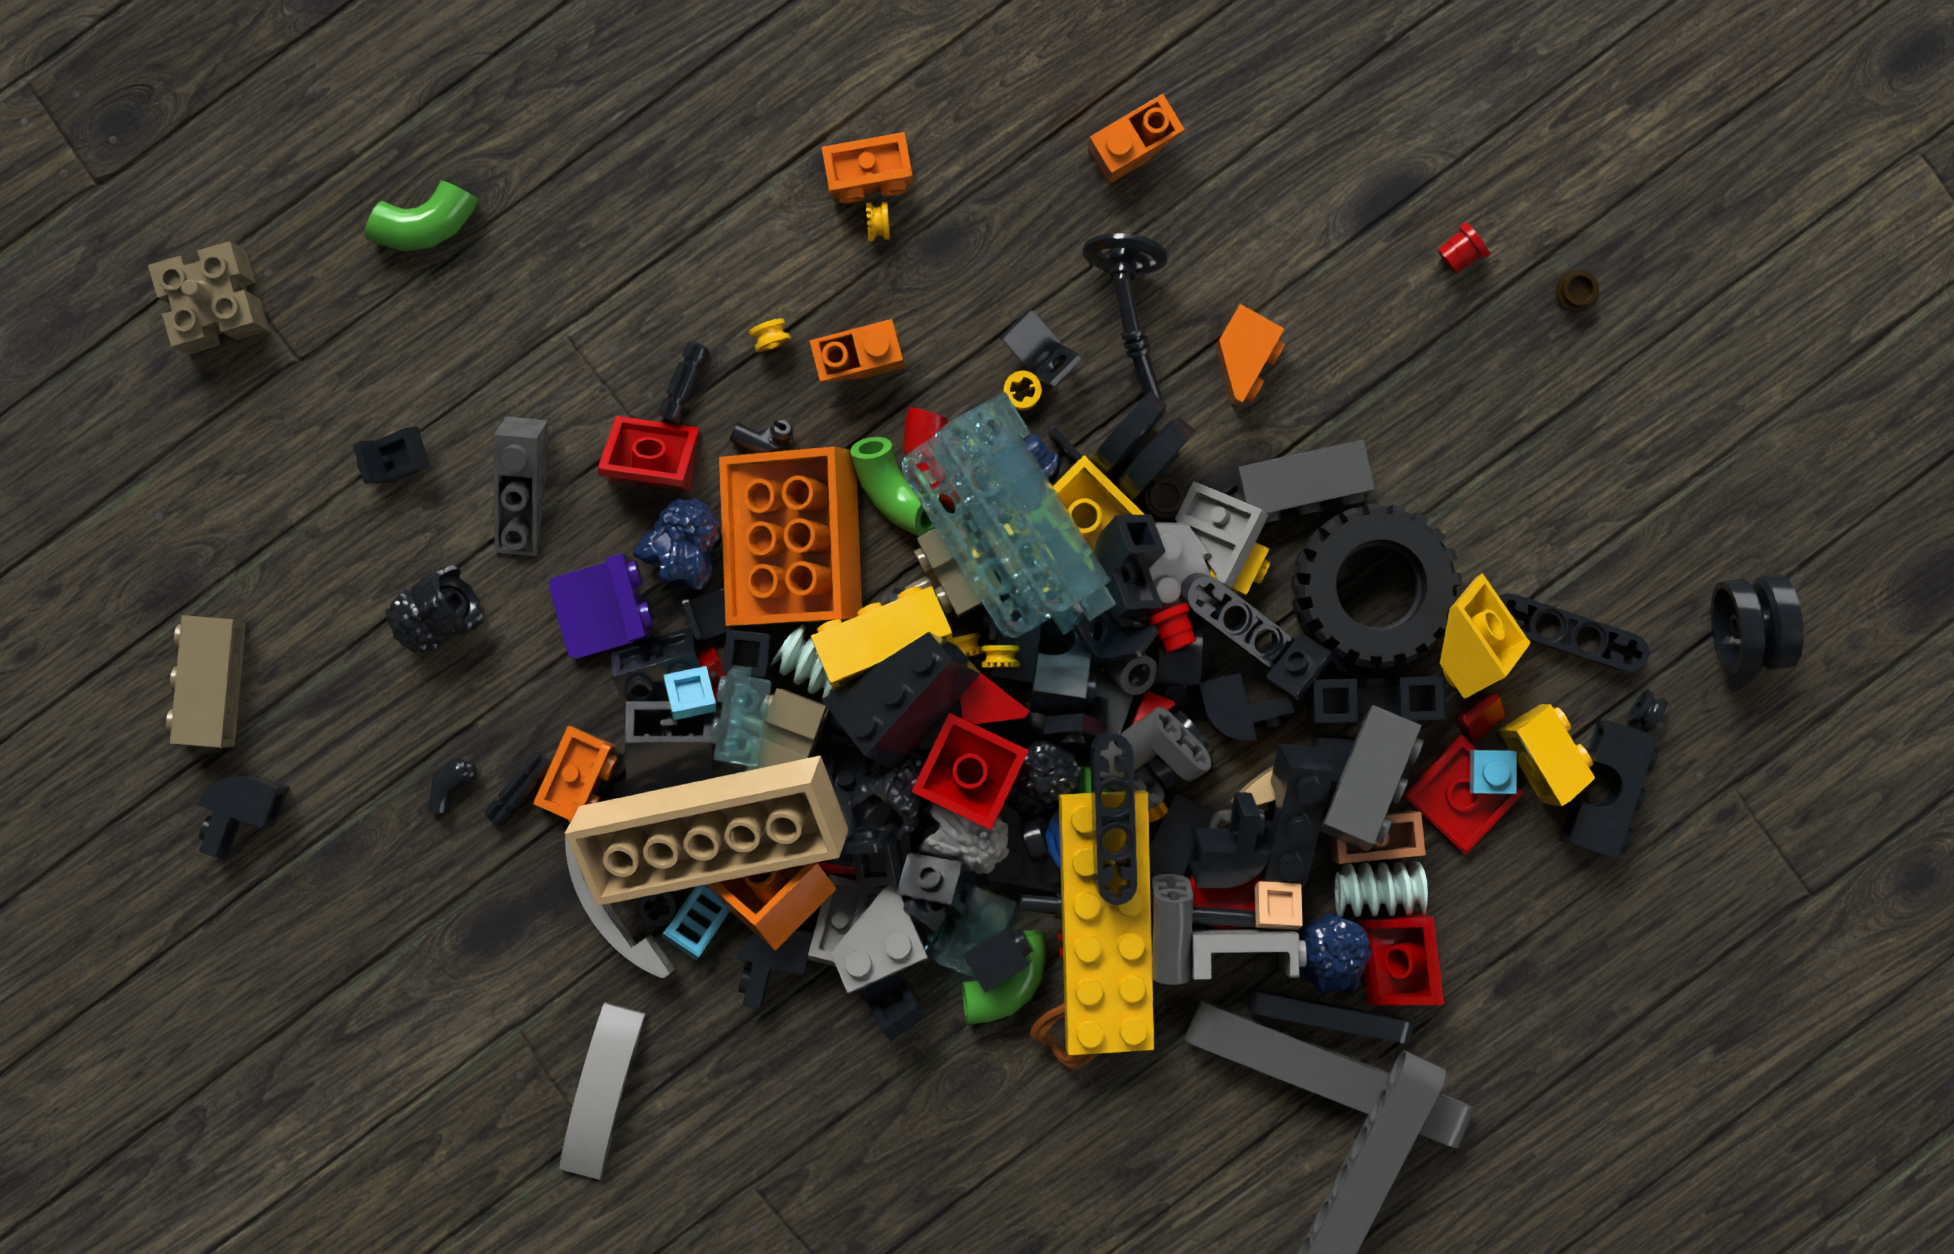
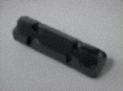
(683, 382)
(518, 789)

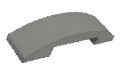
(645, 954)
(600, 1090)

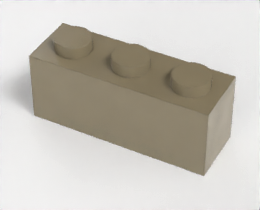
(206, 681)

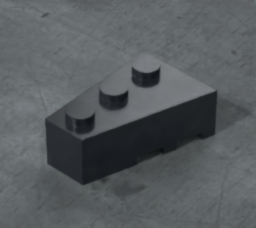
(902, 697)

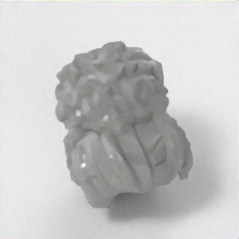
(965, 841)

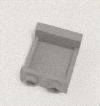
(1214, 940)

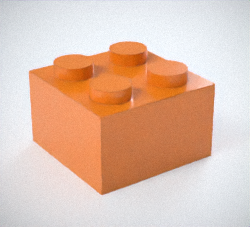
(776, 900)

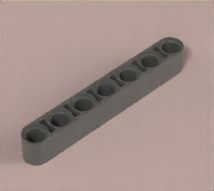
(1312, 1067)
(1375, 1157)

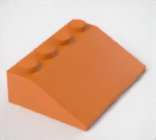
(790, 537)

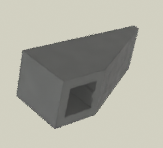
(519, 484)

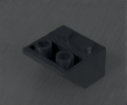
(665, 750)

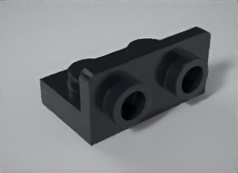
(641, 667)

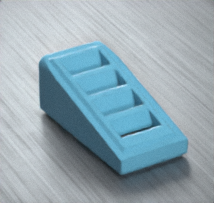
(682, 942)

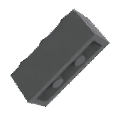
(1307, 480)
(1372, 779)

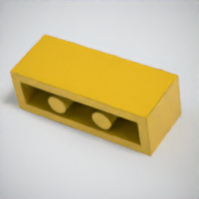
(877, 633)

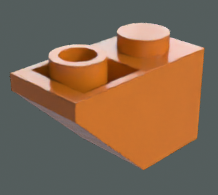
(1134, 138)
(1243, 351)
(857, 353)

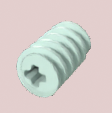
(802, 656)
(1381, 887)

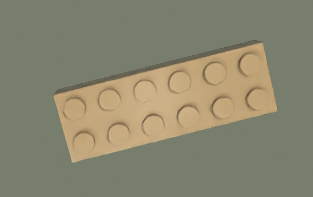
(708, 831)

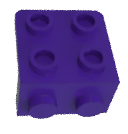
(601, 606)

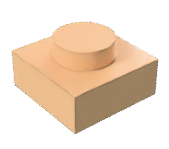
(1278, 905)

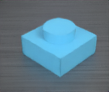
(689, 693)
(1493, 771)

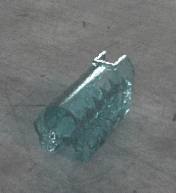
(1012, 519)

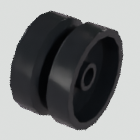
(1142, 446)
(1756, 624)

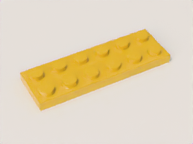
(1105, 943)

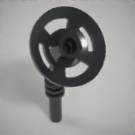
(1124, 268)

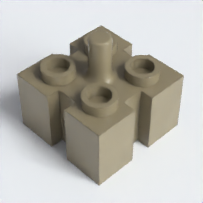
(208, 297)
(946, 575)
(790, 728)

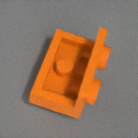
(868, 167)
(576, 773)

